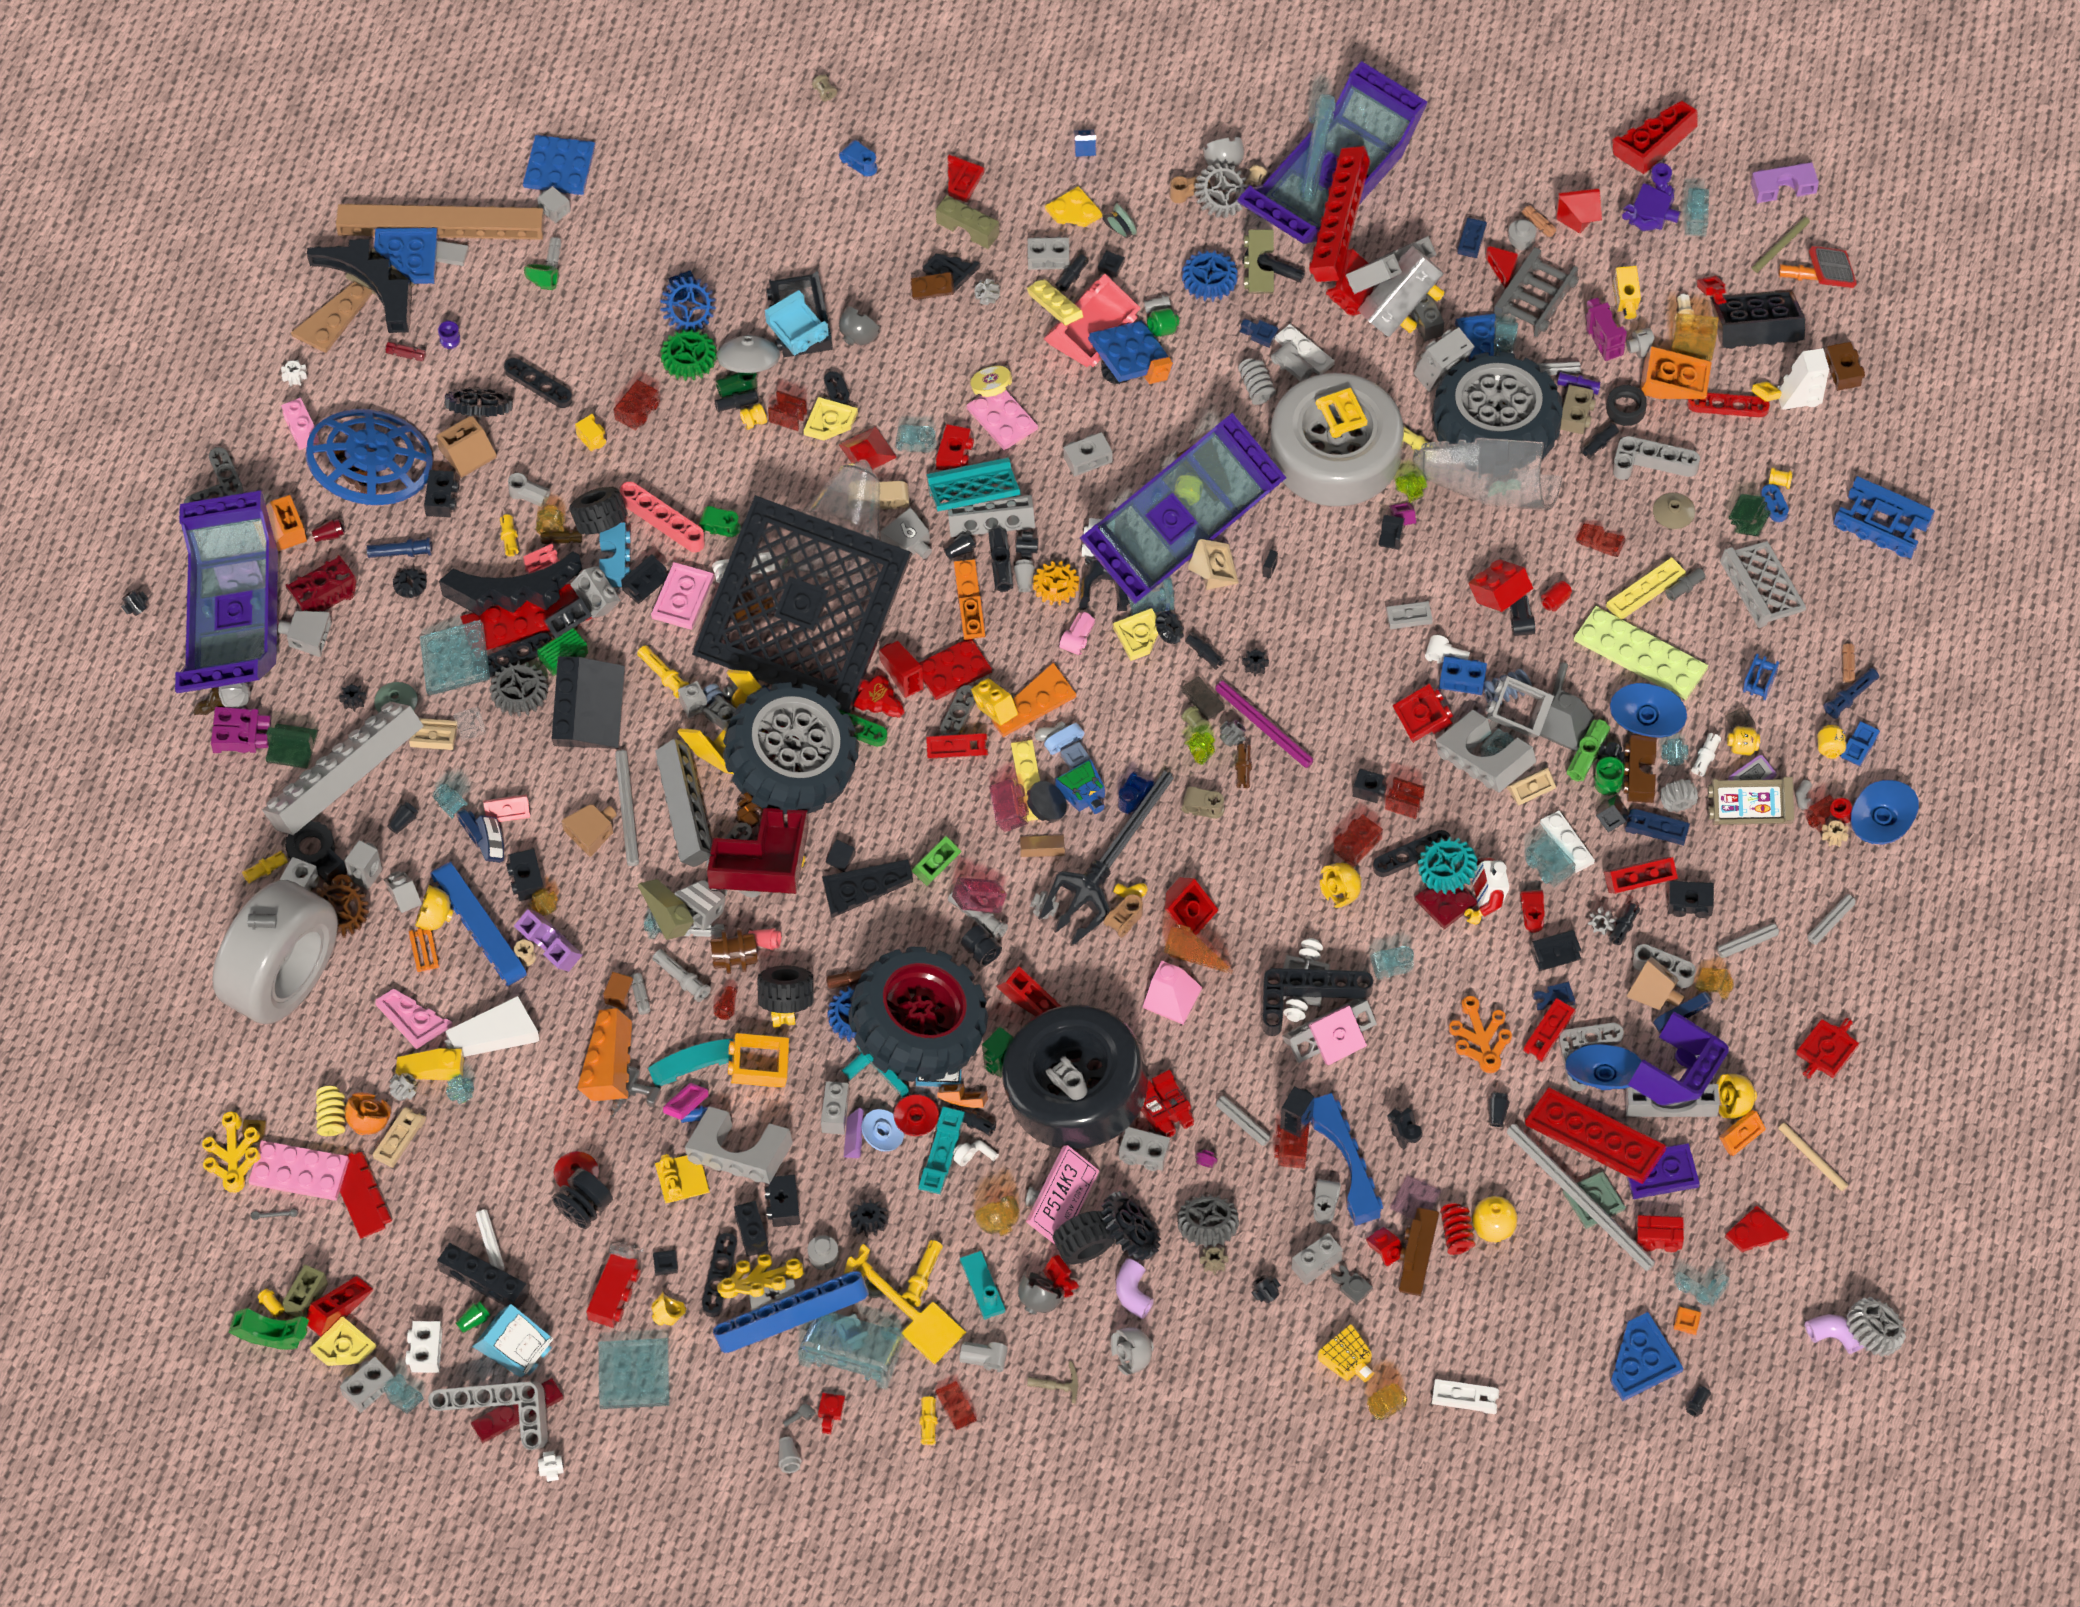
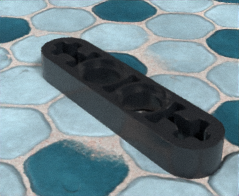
(536, 385)
(511, 652)
(1407, 849)
(718, 1275)

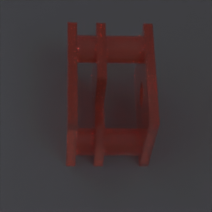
(790, 408)
(1404, 801)

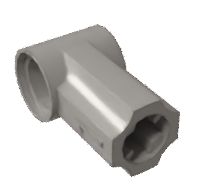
(1289, 359)
(528, 491)
(989, 1356)

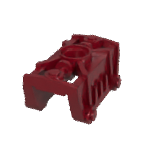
(327, 594)

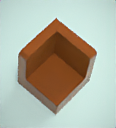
(617, 990)

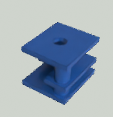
(1763, 664)

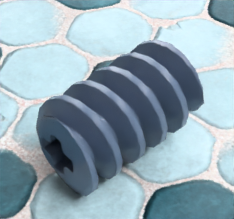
(1519, 675)

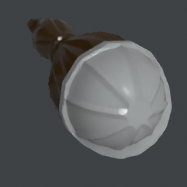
(224, 696)

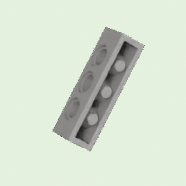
(993, 514)

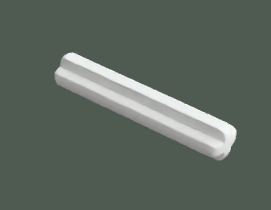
(489, 1239)

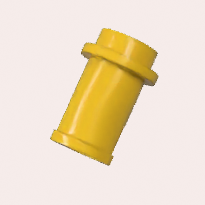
(268, 1299)

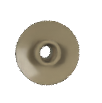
(1672, 517)

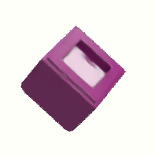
(1404, 510)

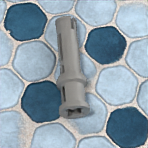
(986, 919)
(688, 981)

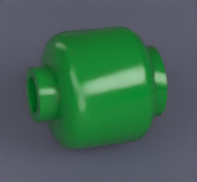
(1163, 322)

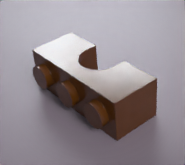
(1640, 785)

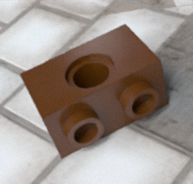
(1837, 358)

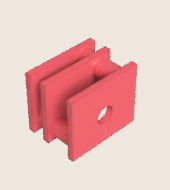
(540, 559)

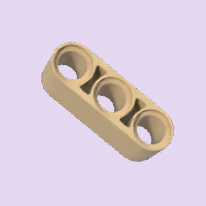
(894, 495)

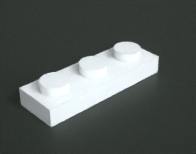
(1306, 349)
(1567, 840)

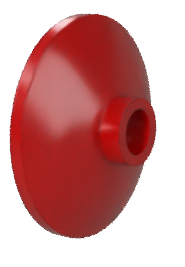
(916, 1106)
(564, 1166)

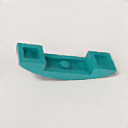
(690, 1060)
(942, 1151)

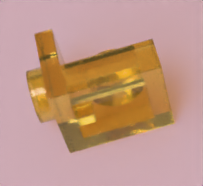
(1715, 981)

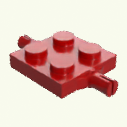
(1827, 1048)

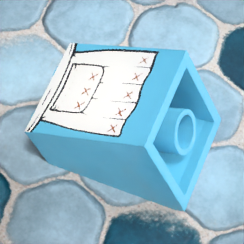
(514, 1341)

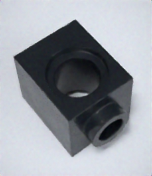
(1367, 778)

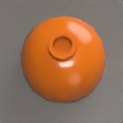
(366, 1114)

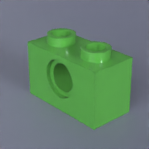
(936, 860)

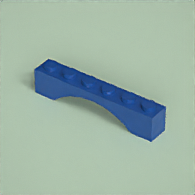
(1361, 1200)

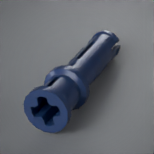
(409, 548)
(1846, 697)

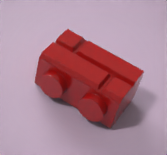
(1660, 1232)

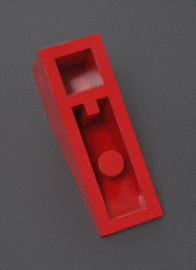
(1026, 992)
(337, 1303)

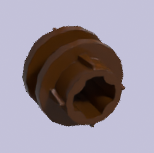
(733, 951)

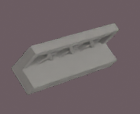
(1304, 1033)

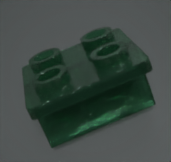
(290, 745)

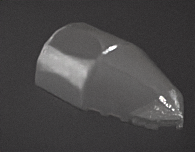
(1491, 472)
(849, 501)

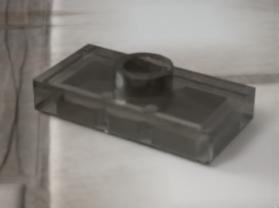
(1203, 698)

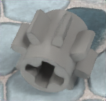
(987, 291)
(1038, 901)
(1597, 925)
(403, 1086)

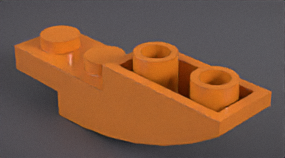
(969, 599)

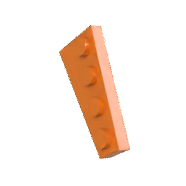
(1037, 699)

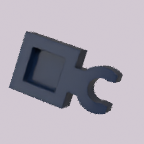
(1560, 991)

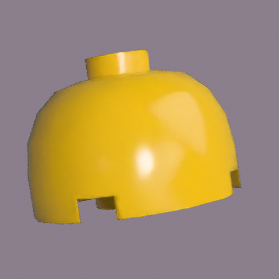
(1340, 879)
(434, 909)
(1737, 1093)
(1494, 1219)

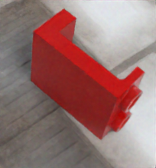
(1342, 293)

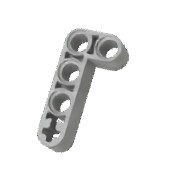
(1656, 460)

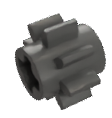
(1232, 733)

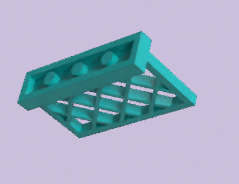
(976, 476)

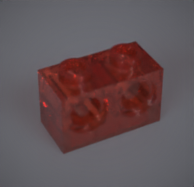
(633, 403)
(1361, 842)

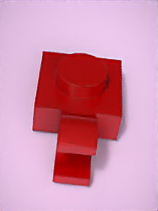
(1712, 287)
(830, 1409)

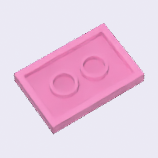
(1002, 418)
(682, 596)

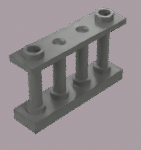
(1525, 277)

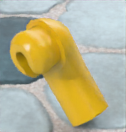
(1138, 889)

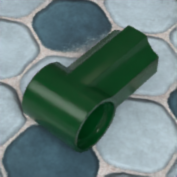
(736, 384)

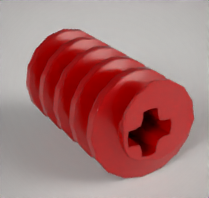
(1457, 1228)

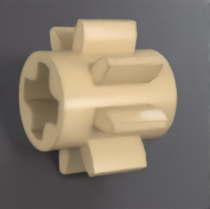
(1835, 838)

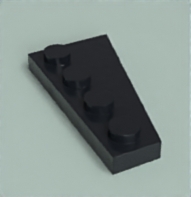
(859, 886)

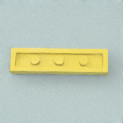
(1054, 302)
(1645, 589)
(1025, 768)

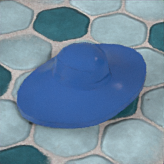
(1648, 710)
(1884, 812)
(1602, 1066)

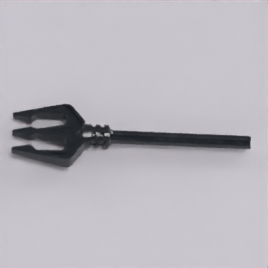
(1087, 886)

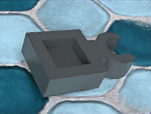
(1353, 1287)

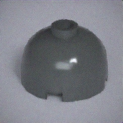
(857, 328)
(1038, 1293)

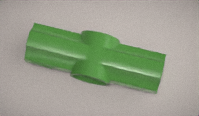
(1584, 759)

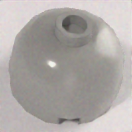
(1224, 151)
(1131, 1346)

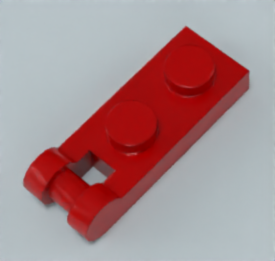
(956, 746)
(1549, 1029)

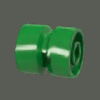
(1609, 776)

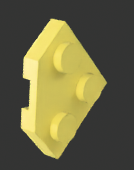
(829, 419)
(1137, 633)
(343, 1345)

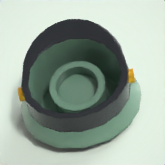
(1120, 221)

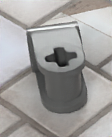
(719, 712)

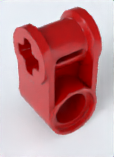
(1532, 908)

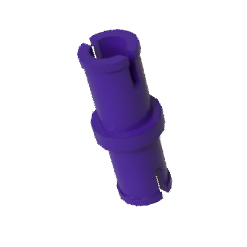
(1566, 380)

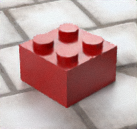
(1500, 585)

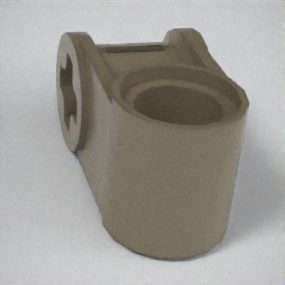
(1202, 803)

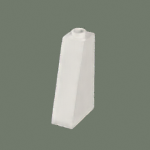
(494, 1030)

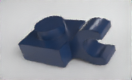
(1260, 333)

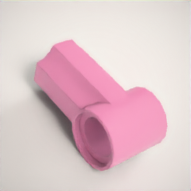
(1076, 637)

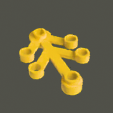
(232, 1154)
(758, 1278)

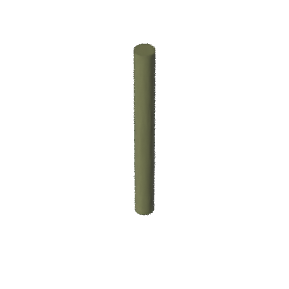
(1781, 244)

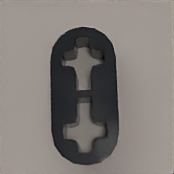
(840, 388)

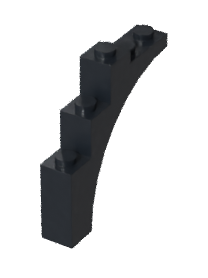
(376, 273)
(510, 593)

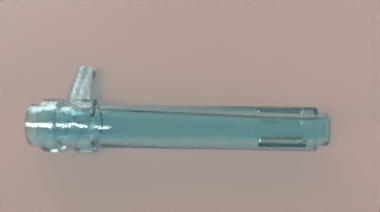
(1321, 119)

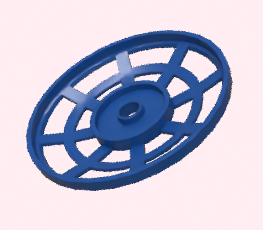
(358, 456)

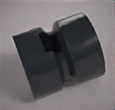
(978, 941)

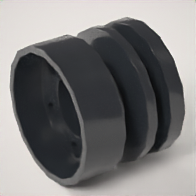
(582, 1198)

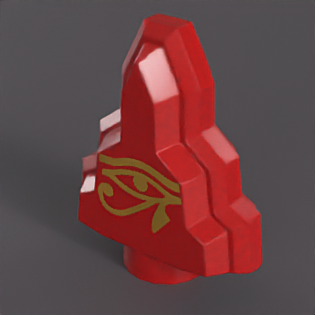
(878, 697)

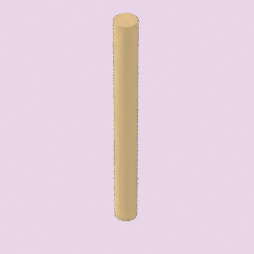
(1812, 1156)

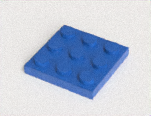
(559, 164)
(1127, 349)

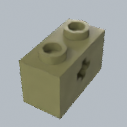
(305, 1290)

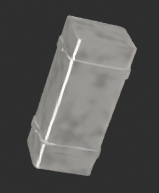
(1398, 296)

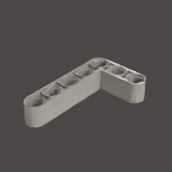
(498, 1398)

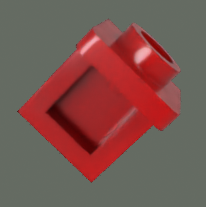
(1386, 1245)

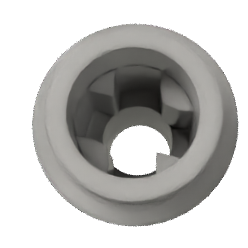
(1024, 574)
(788, 1456)

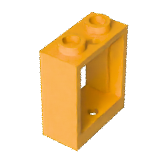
(757, 1077)

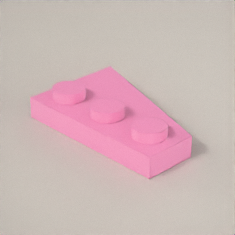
(410, 1019)

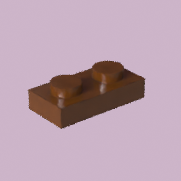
(932, 286)

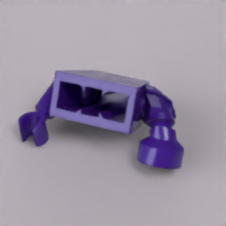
(1652, 203)

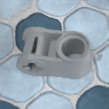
(1065, 1076)
(1326, 1198)

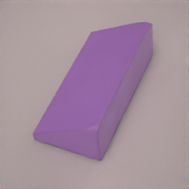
(854, 1134)

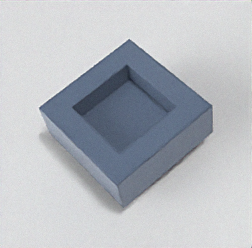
(1075, 755)

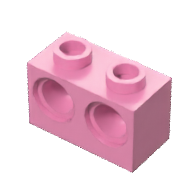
(298, 422)

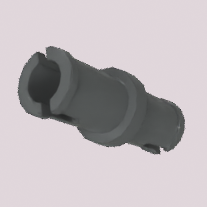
(1685, 584)

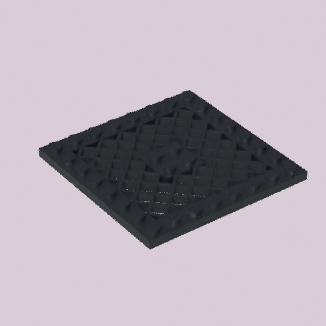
(802, 601)

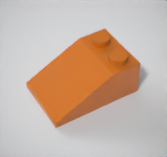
(1674, 375)

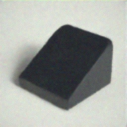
(841, 855)

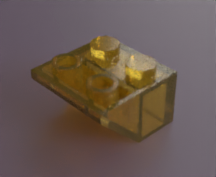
(1694, 335)

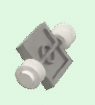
(1310, 953)

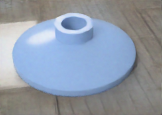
(883, 1122)

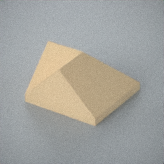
(1214, 564)

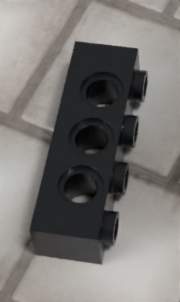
(482, 1276)

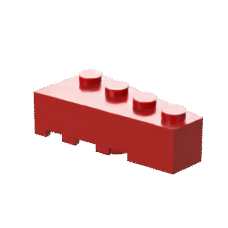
(1656, 137)

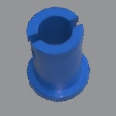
(695, 1115)

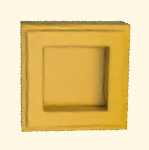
(1766, 391)

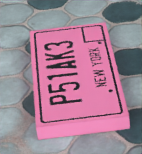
(1062, 1192)

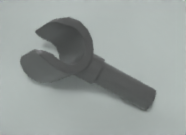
(804, 1411)

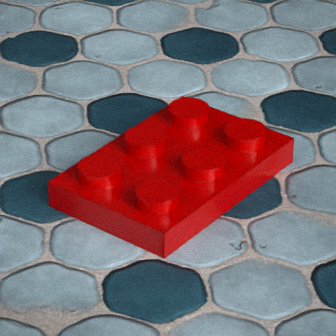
(954, 668)

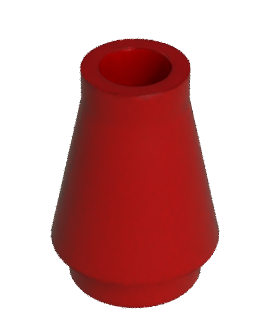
(1841, 809)

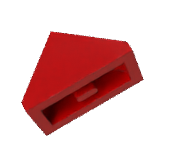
(1502, 263)

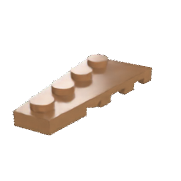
(332, 319)

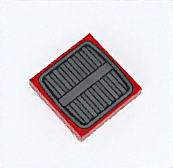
(1832, 267)

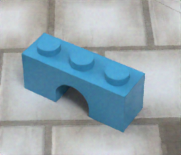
(615, 541)

